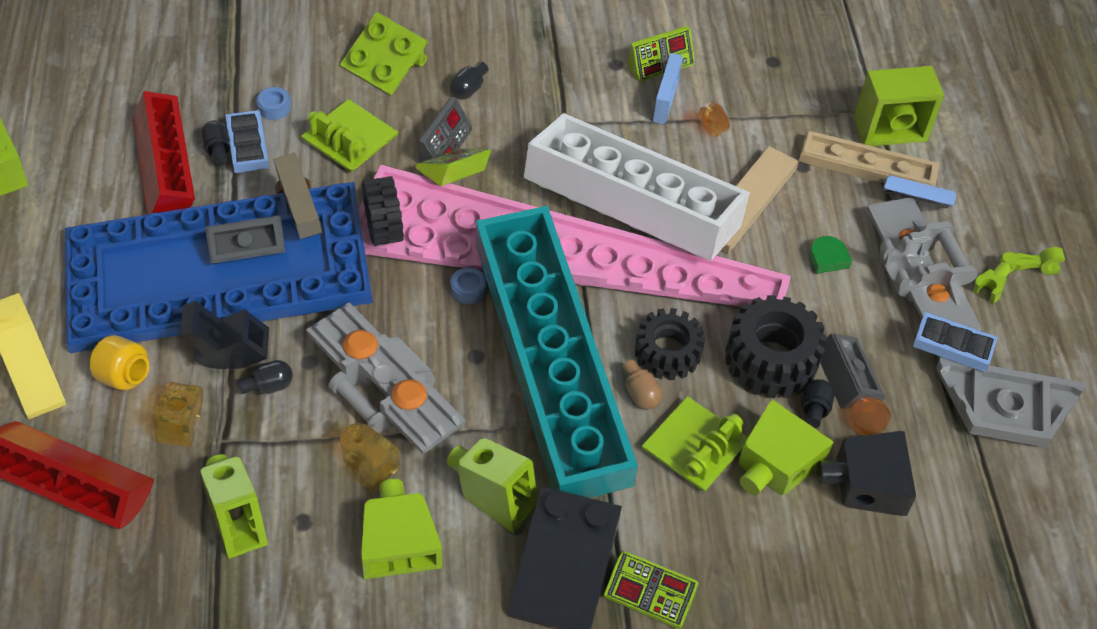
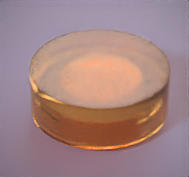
(714, 119)
(869, 416)

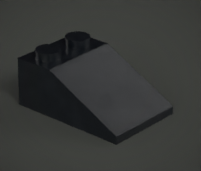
(564, 560)

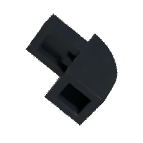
(224, 342)

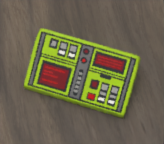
(650, 55)
(454, 165)
(651, 589)

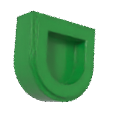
(829, 255)

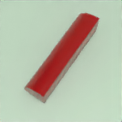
(162, 153)
(71, 475)

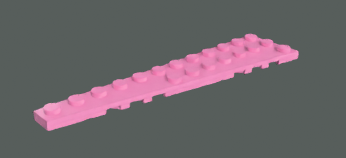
(442, 231)

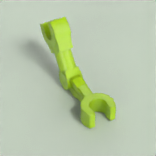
(995, 279)

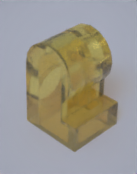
(177, 413)
(370, 454)

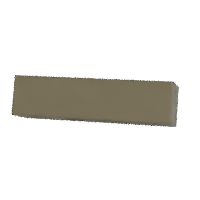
(297, 195)

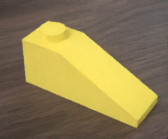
(27, 360)

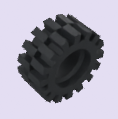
(382, 211)
(673, 327)

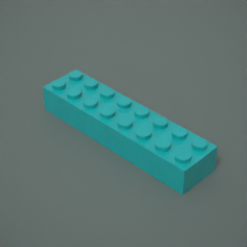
(555, 355)

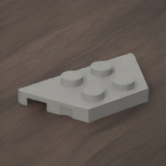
(1009, 401)

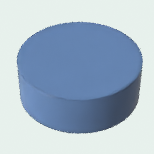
(273, 103)
(468, 285)

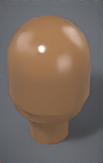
(642, 386)

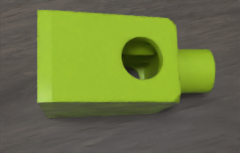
(781, 451)
(496, 481)
(227, 488)
(398, 534)

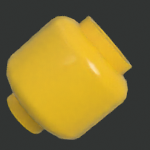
(119, 363)

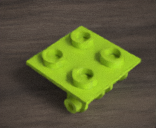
(385, 53)
(348, 134)
(697, 443)

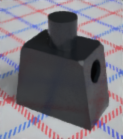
(872, 473)

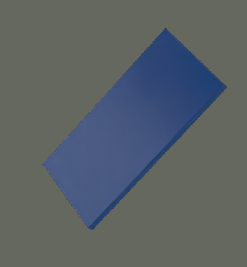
(142, 269)

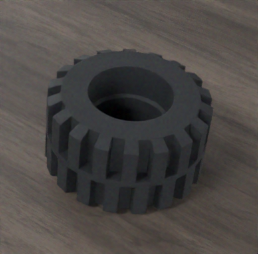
(779, 323)

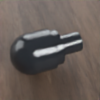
(468, 80)
(216, 141)
(267, 378)
(817, 401)

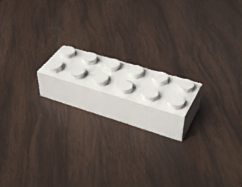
(636, 186)

